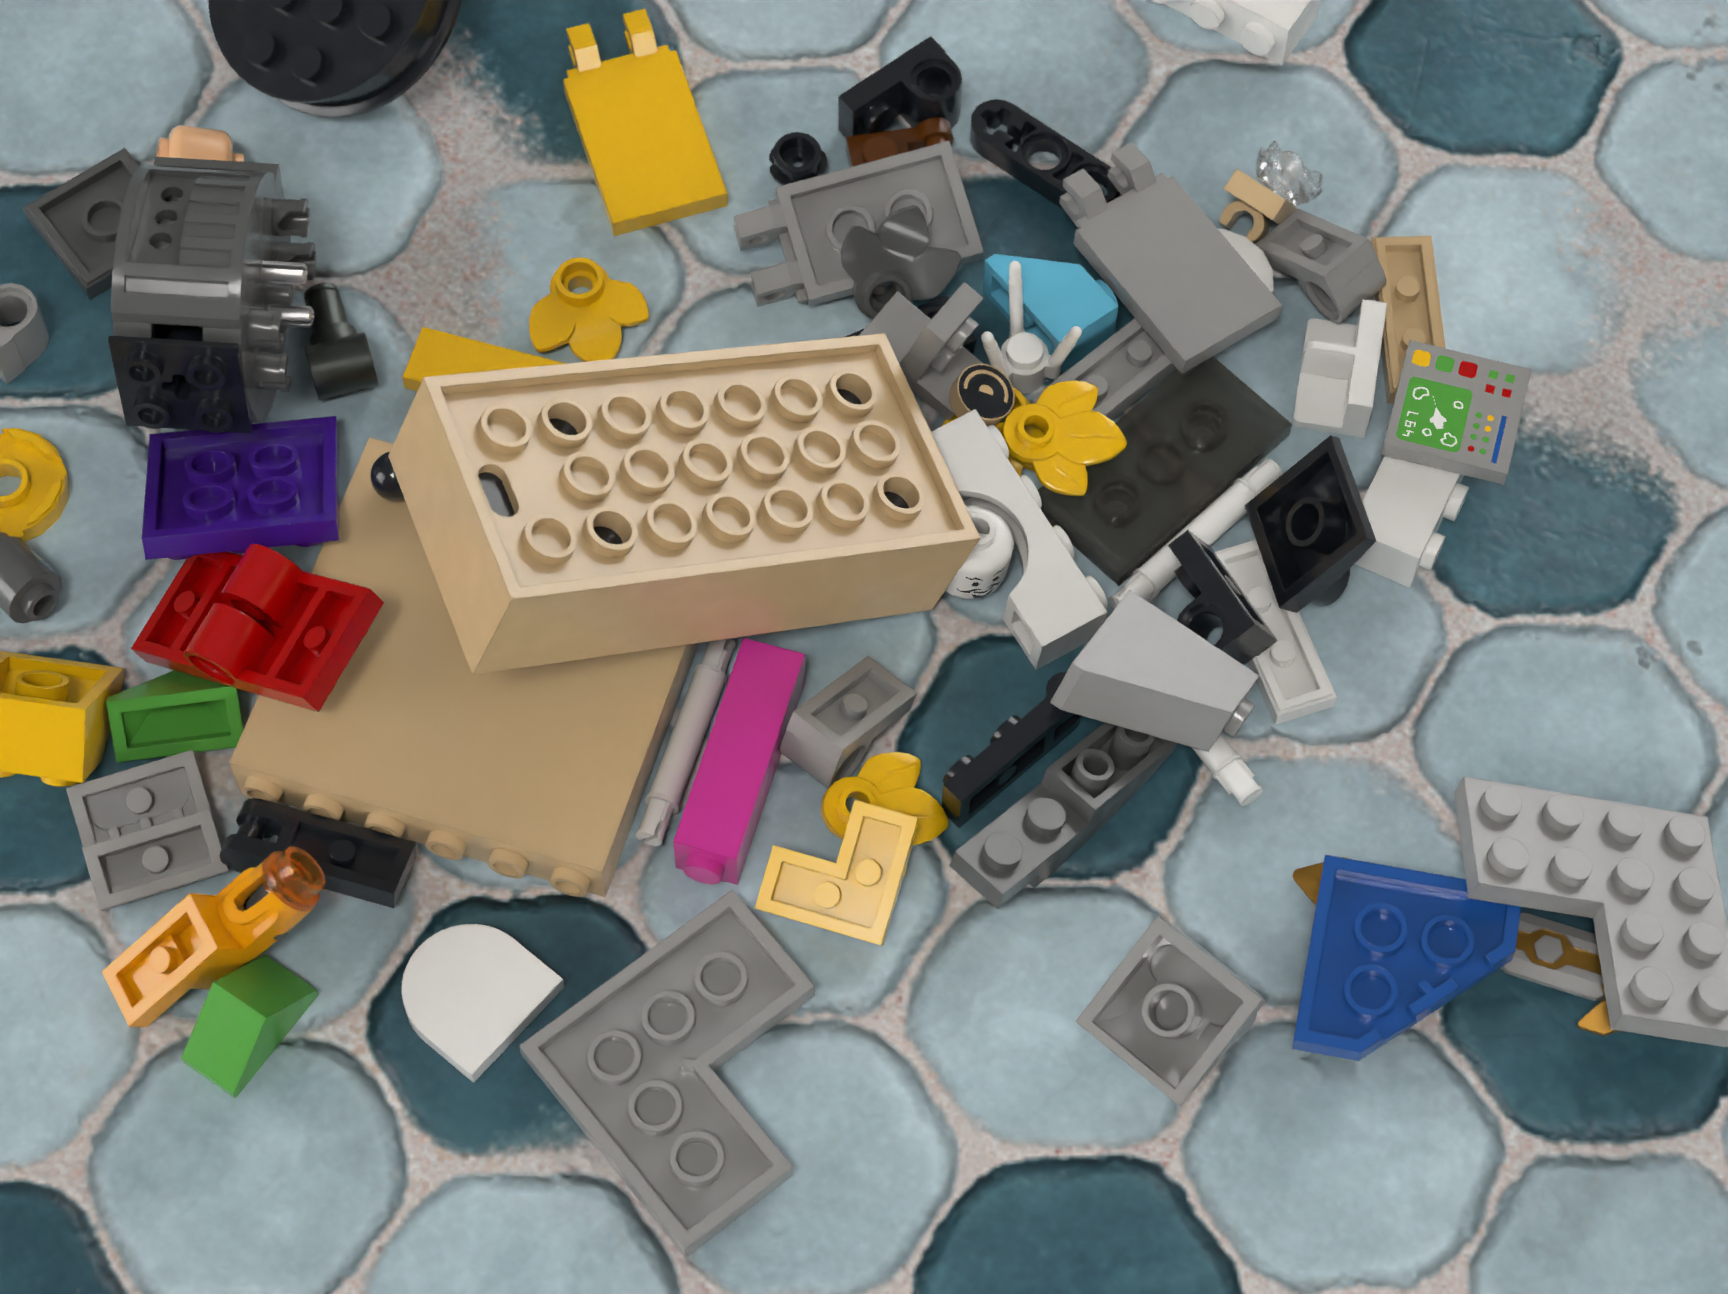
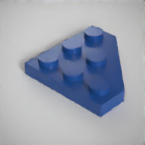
(1391, 953)

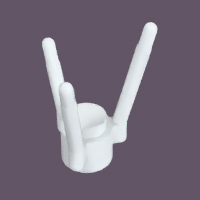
(1024, 355)

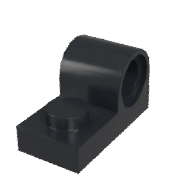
(904, 90)
(1218, 601)

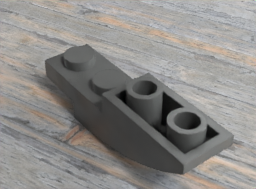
(1061, 812)

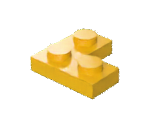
(856, 891)

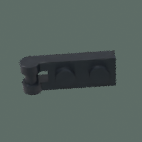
(1013, 751)
(351, 857)

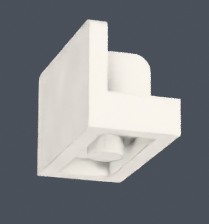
(1340, 373)

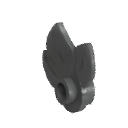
(896, 255)

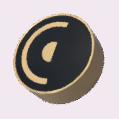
(982, 389)

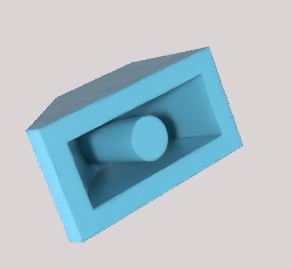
(1055, 301)

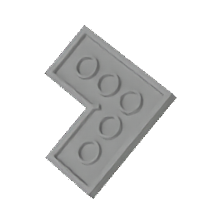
(1630, 868)
(642, 1062)

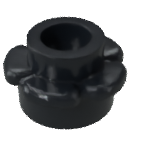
(796, 148)

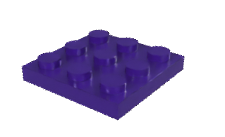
(242, 489)

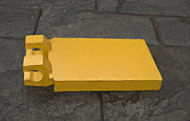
(641, 130)

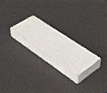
(1290, 669)

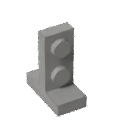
(930, 348)

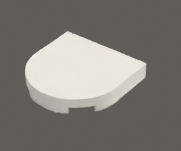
(474, 994)

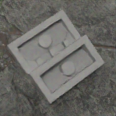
(147, 830)

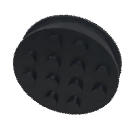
(332, 53)

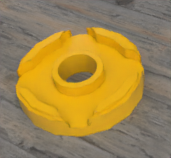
(42, 487)

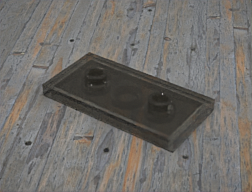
(1179, 457)

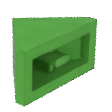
(245, 1022)

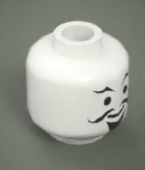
(989, 559)

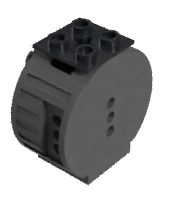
(206, 293)

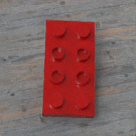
(258, 625)

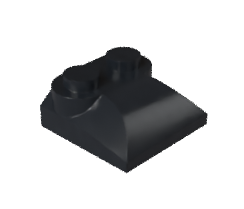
(1311, 528)

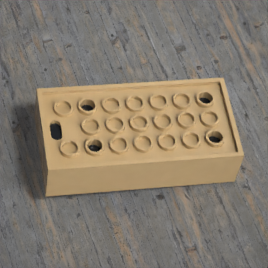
(678, 499)

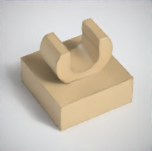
(1258, 202)

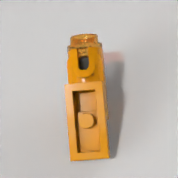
(213, 934)

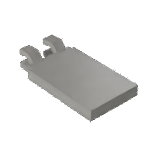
(819, 211)
(1166, 261)

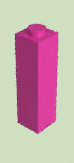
(739, 763)

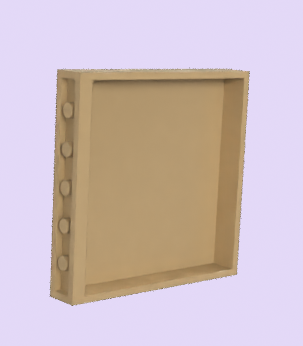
(491, 766)

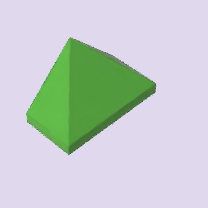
(174, 717)

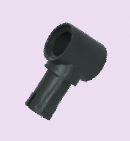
(337, 352)

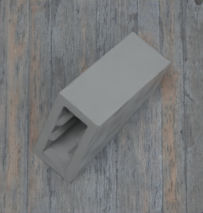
(1157, 679)

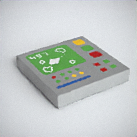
(1456, 412)

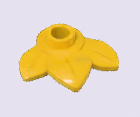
(589, 319)
(1072, 436)
(889, 783)

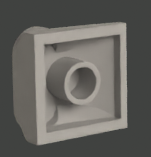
(1171, 1010)

